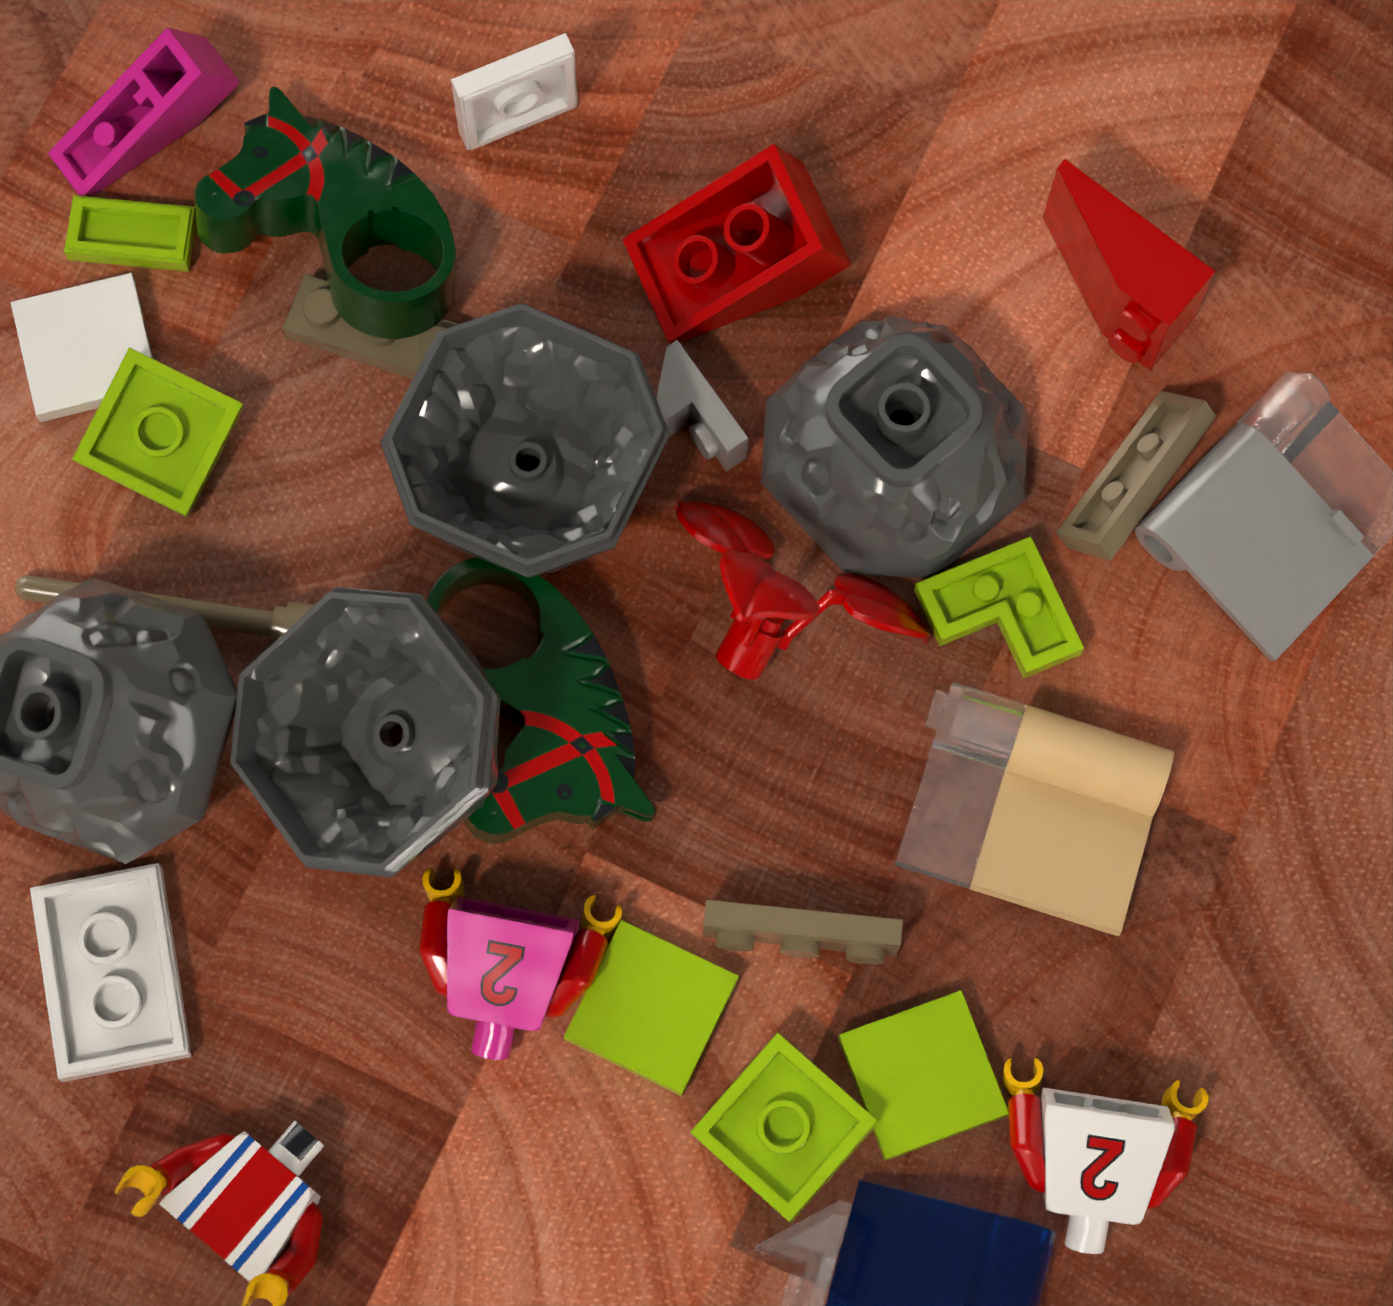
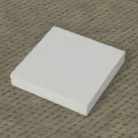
(515, 92)
(77, 342)

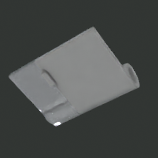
(1277, 513)

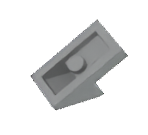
(687, 399)

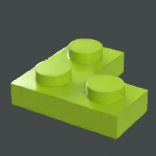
(1007, 590)

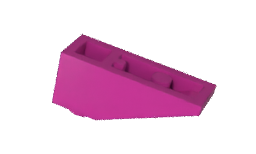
(144, 110)

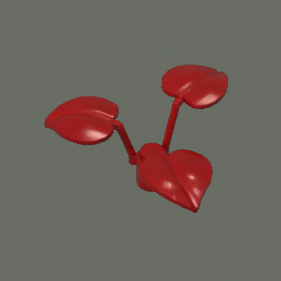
(767, 597)

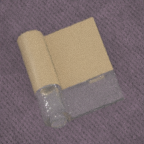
(1034, 807)

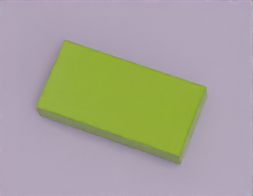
(130, 233)

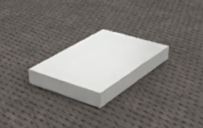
(110, 972)

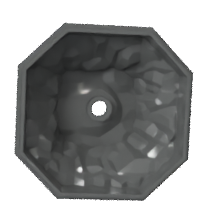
(517, 394)
(886, 491)
(111, 719)
(327, 722)

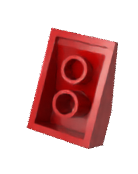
(737, 247)
(1127, 269)

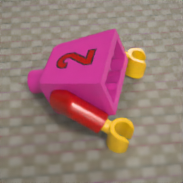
(507, 961)

